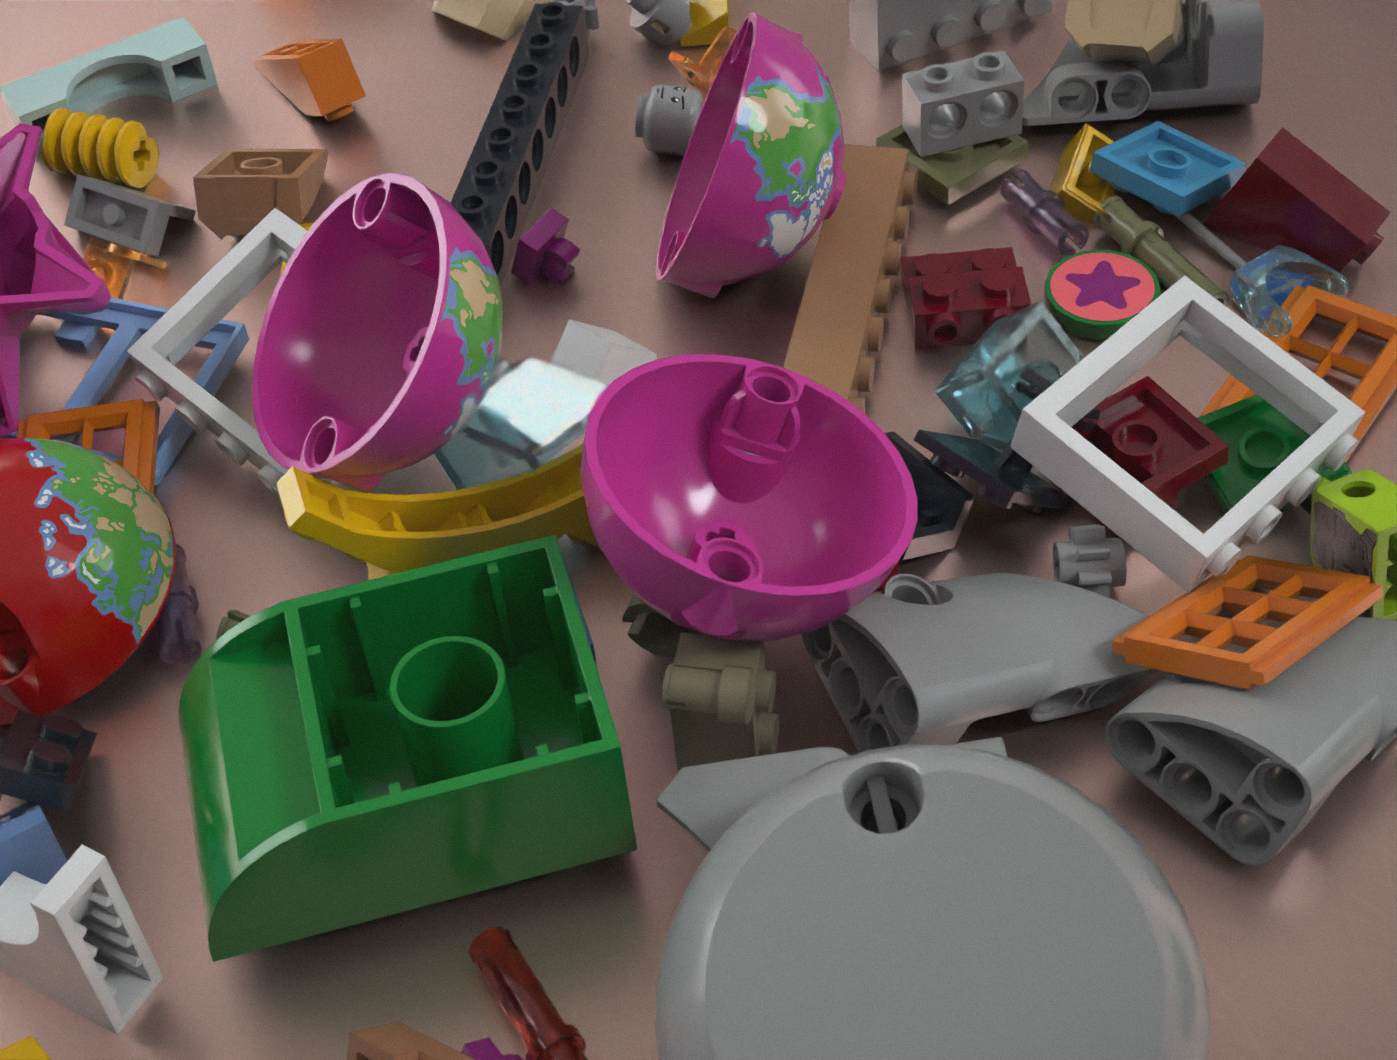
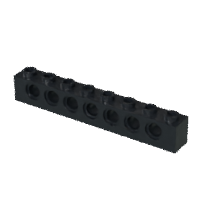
(522, 129)

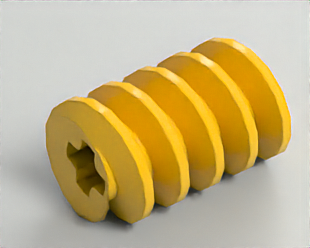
(99, 148)

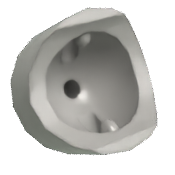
(670, 12)

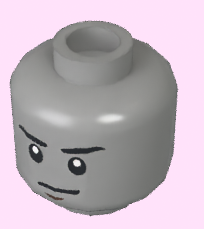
(668, 118)

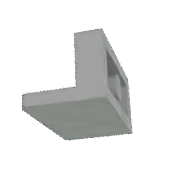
(121, 214)

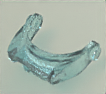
(1275, 273)

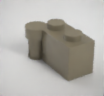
(720, 700)

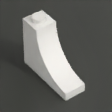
(77, 941)

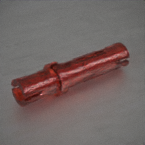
(524, 998)

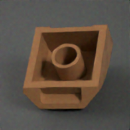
(249, 183)

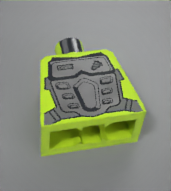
(1357, 532)

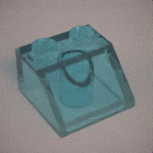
(983, 383)

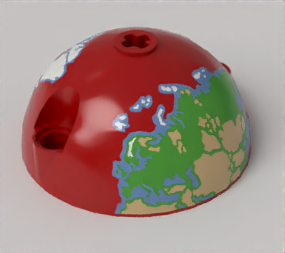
(79, 571)

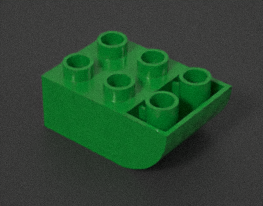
(398, 748)

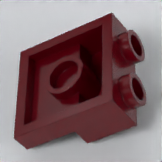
(960, 294)
(1155, 440)

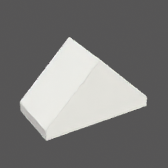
(598, 353)

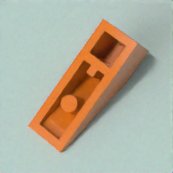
(314, 76)

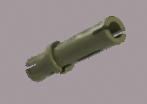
(1147, 243)

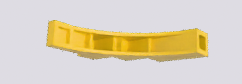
(431, 528)

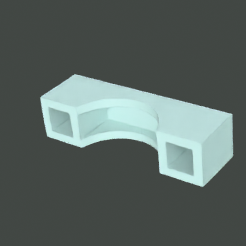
(157, 62)

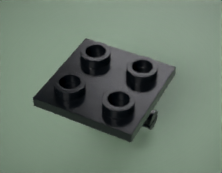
(1004, 475)

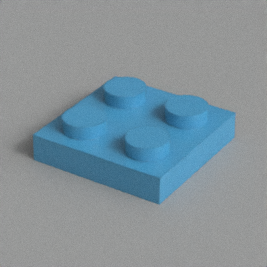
(1167, 168)

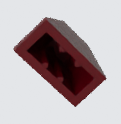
(1301, 204)

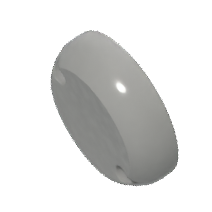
(978, 932)

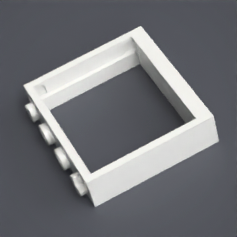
(193, 318)
(1125, 504)

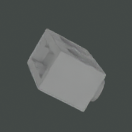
(962, 103)

